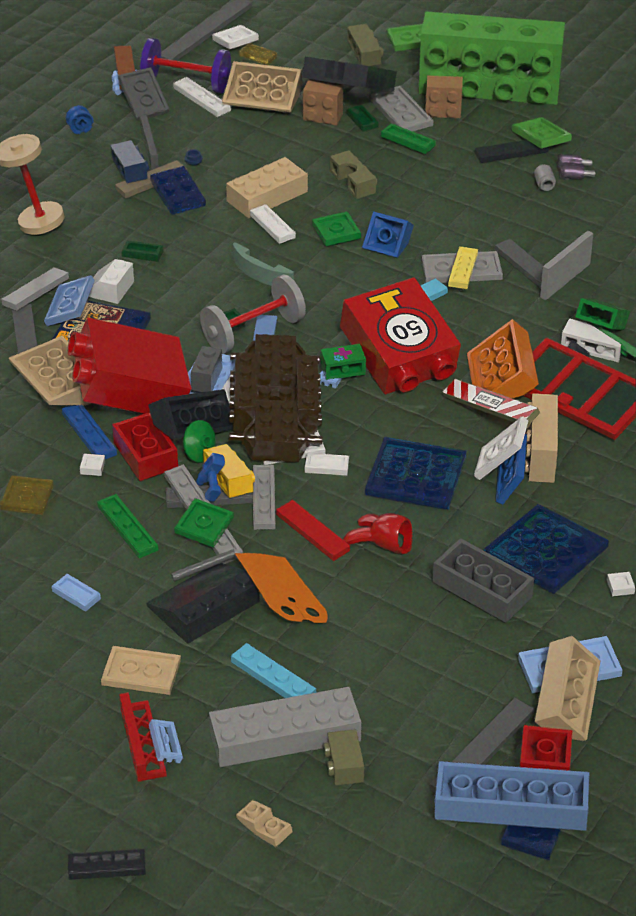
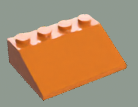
(504, 362)

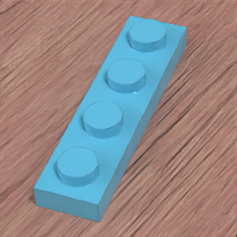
(270, 672)

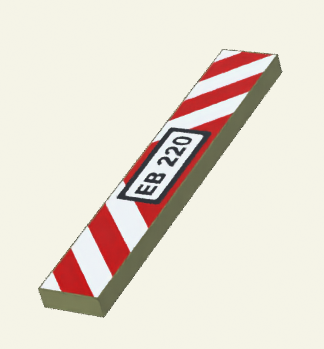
(489, 401)

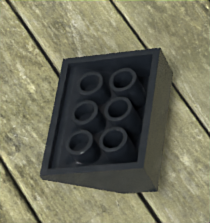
(205, 601)

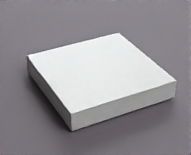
(235, 37)

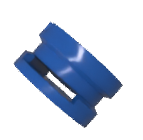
(79, 120)

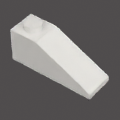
(591, 339)

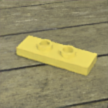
(463, 268)

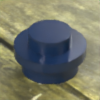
(193, 157)

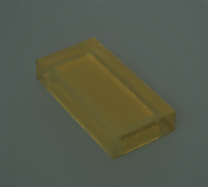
(258, 54)

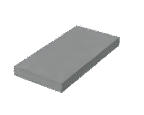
(401, 109)
(566, 265)
(440, 266)

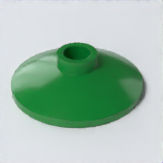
(198, 437)

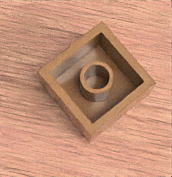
(444, 96)
(323, 102)

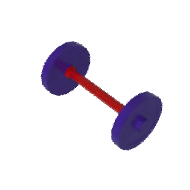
(219, 72)

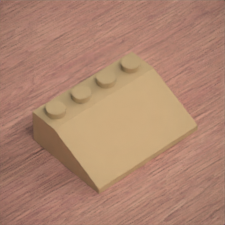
(263, 86)
(50, 372)

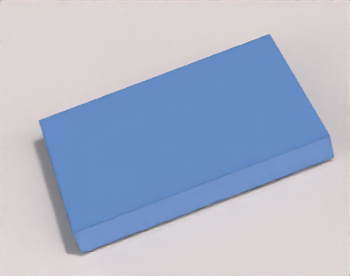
(69, 300)

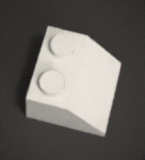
(113, 281)

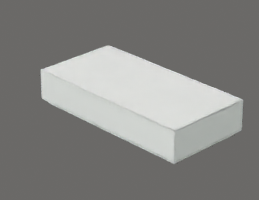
(327, 464)

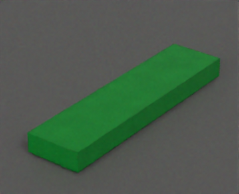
(127, 526)

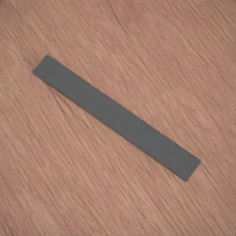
(206, 30)

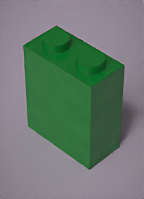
(602, 313)

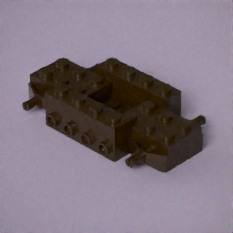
(275, 399)

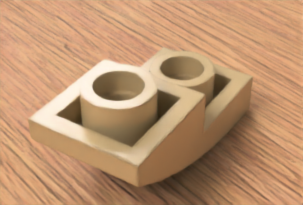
(262, 823)

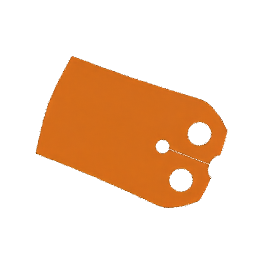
(277, 582)

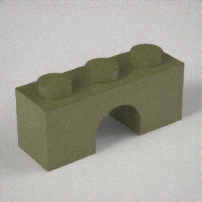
(360, 179)

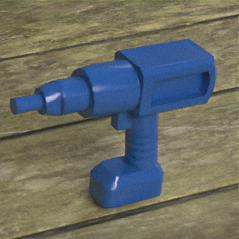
(209, 474)

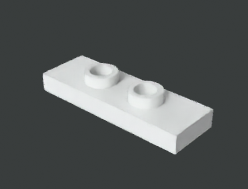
(272, 223)

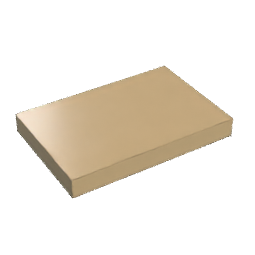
(141, 670)

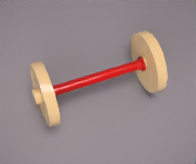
(40, 216)

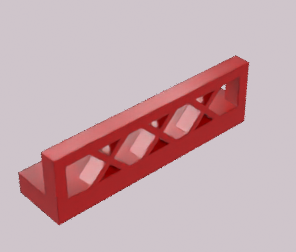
(137, 741)

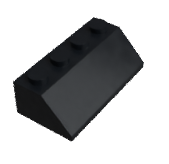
(175, 413)

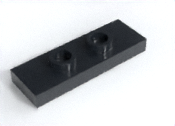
(106, 864)

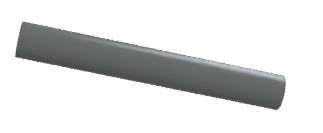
(210, 562)

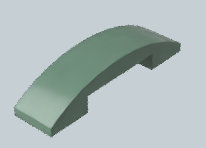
(256, 268)

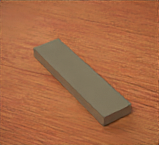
(133, 188)

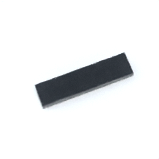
(508, 151)

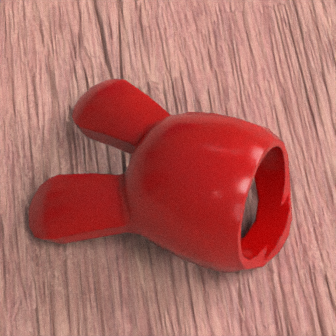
(383, 531)

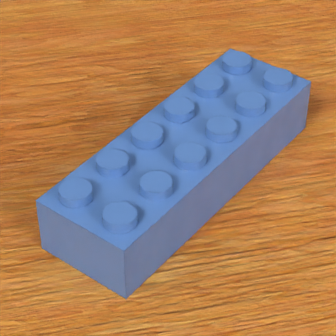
(512, 795)

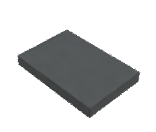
(143, 93)

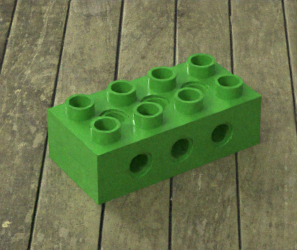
(494, 56)

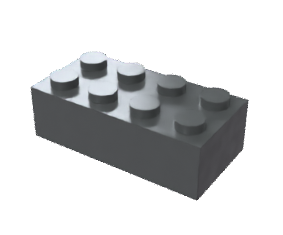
(483, 580)

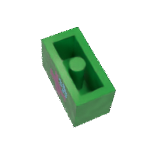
(343, 361)

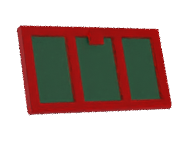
(585, 388)

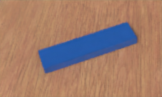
(89, 431)

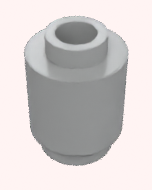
(544, 177)

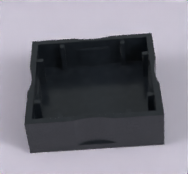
(349, 74)

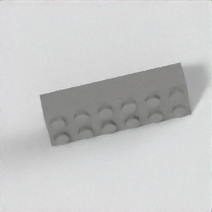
(281, 726)

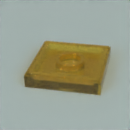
(26, 495)

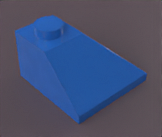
(387, 234)

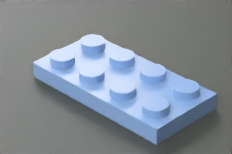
(534, 662)

